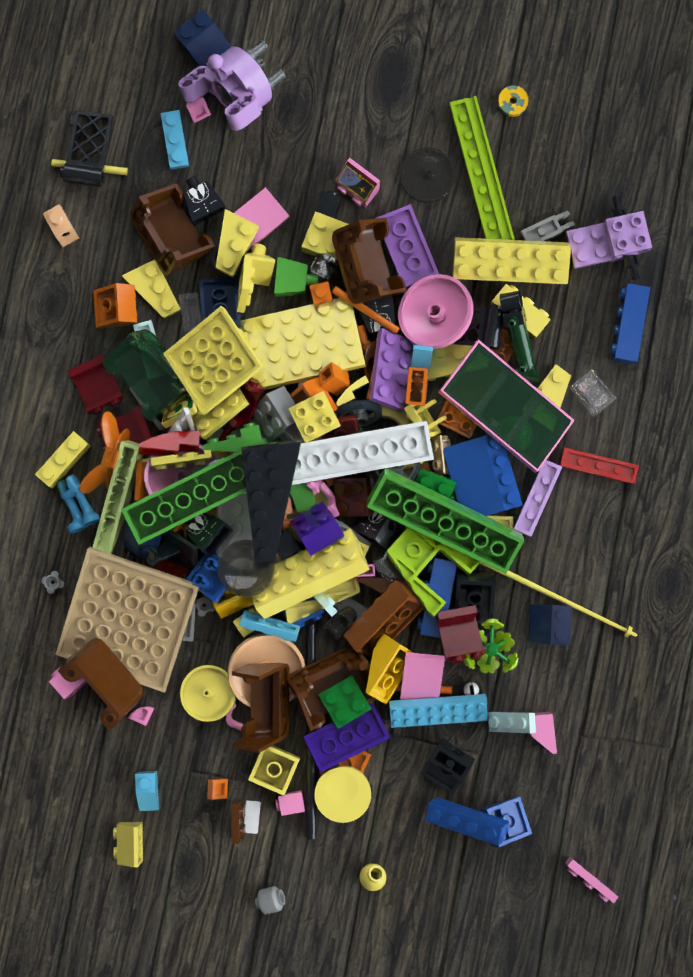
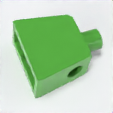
(292, 278)

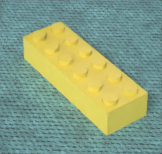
(511, 260)
(308, 575)

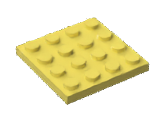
(213, 360)

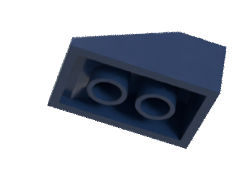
(201, 38)
(219, 293)

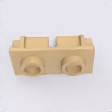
(438, 443)

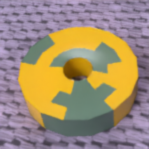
(507, 107)

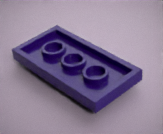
(334, 745)

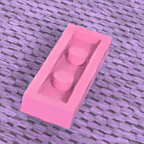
(590, 881)

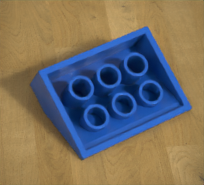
(482, 475)

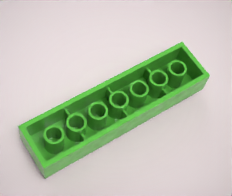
(187, 498)
(445, 520)

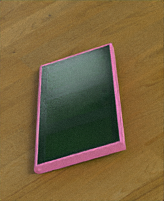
(506, 406)

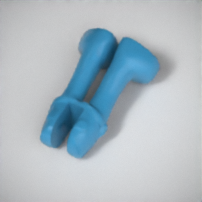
(68, 490)

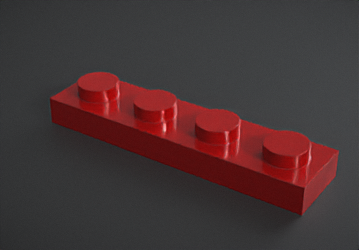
(599, 465)

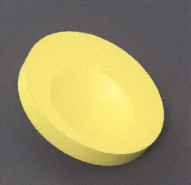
(207, 693)
(342, 794)

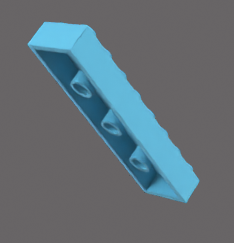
(438, 710)

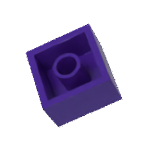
(316, 528)

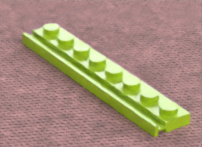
(481, 169)

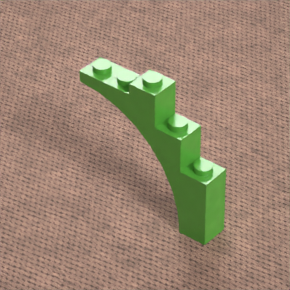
(250, 434)

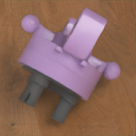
(236, 81)

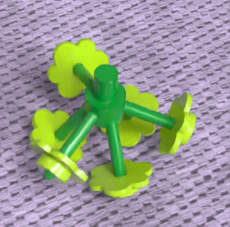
(499, 643)

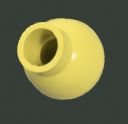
(373, 877)

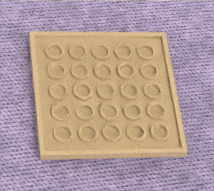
(133, 611)

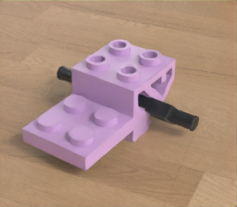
(611, 241)

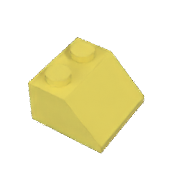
(129, 843)

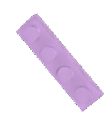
(537, 498)

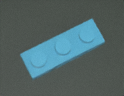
(174, 139)
(269, 626)

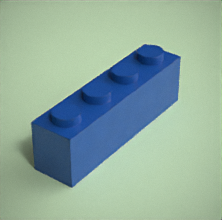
(630, 324)
(441, 583)
(467, 821)

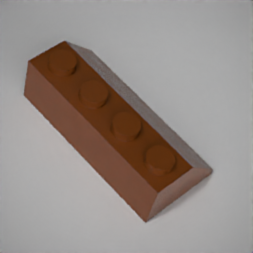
(387, 616)

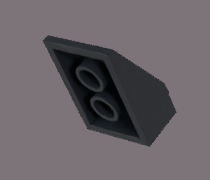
(476, 590)

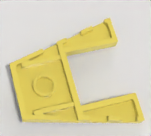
(336, 593)

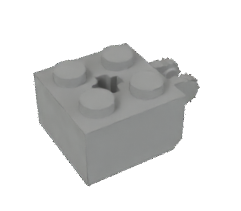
(275, 416)

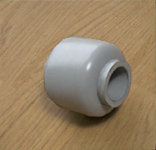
(270, 900)

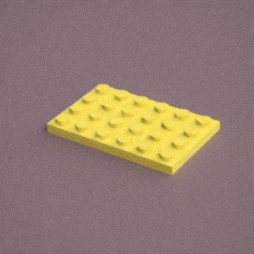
(304, 341)

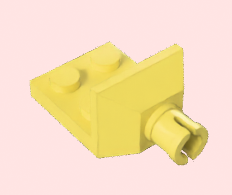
(256, 269)

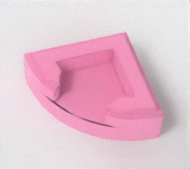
(142, 715)

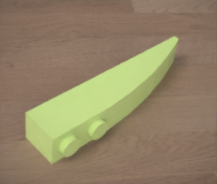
(118, 496)

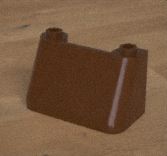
(168, 229)
(364, 262)
(323, 674)
(107, 678)

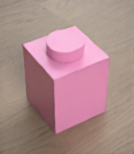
(290, 803)

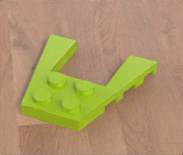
(410, 556)

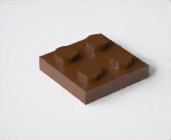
(352, 496)
(237, 815)

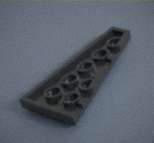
(268, 483)

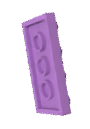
(408, 246)
(391, 370)

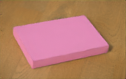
(265, 213)
(421, 676)

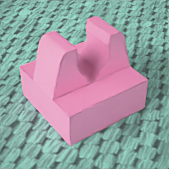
(198, 110)

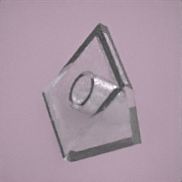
(592, 393)

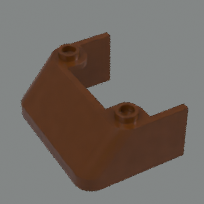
(268, 705)

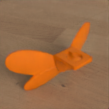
(112, 440)

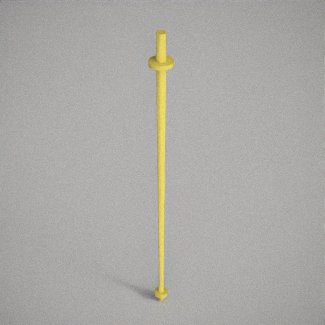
(628, 631)

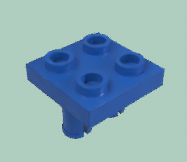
(207, 579)

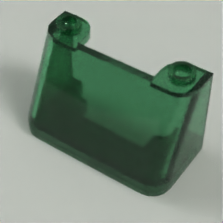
(146, 371)

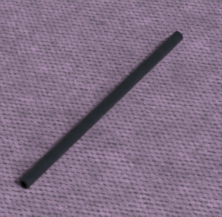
(310, 764)

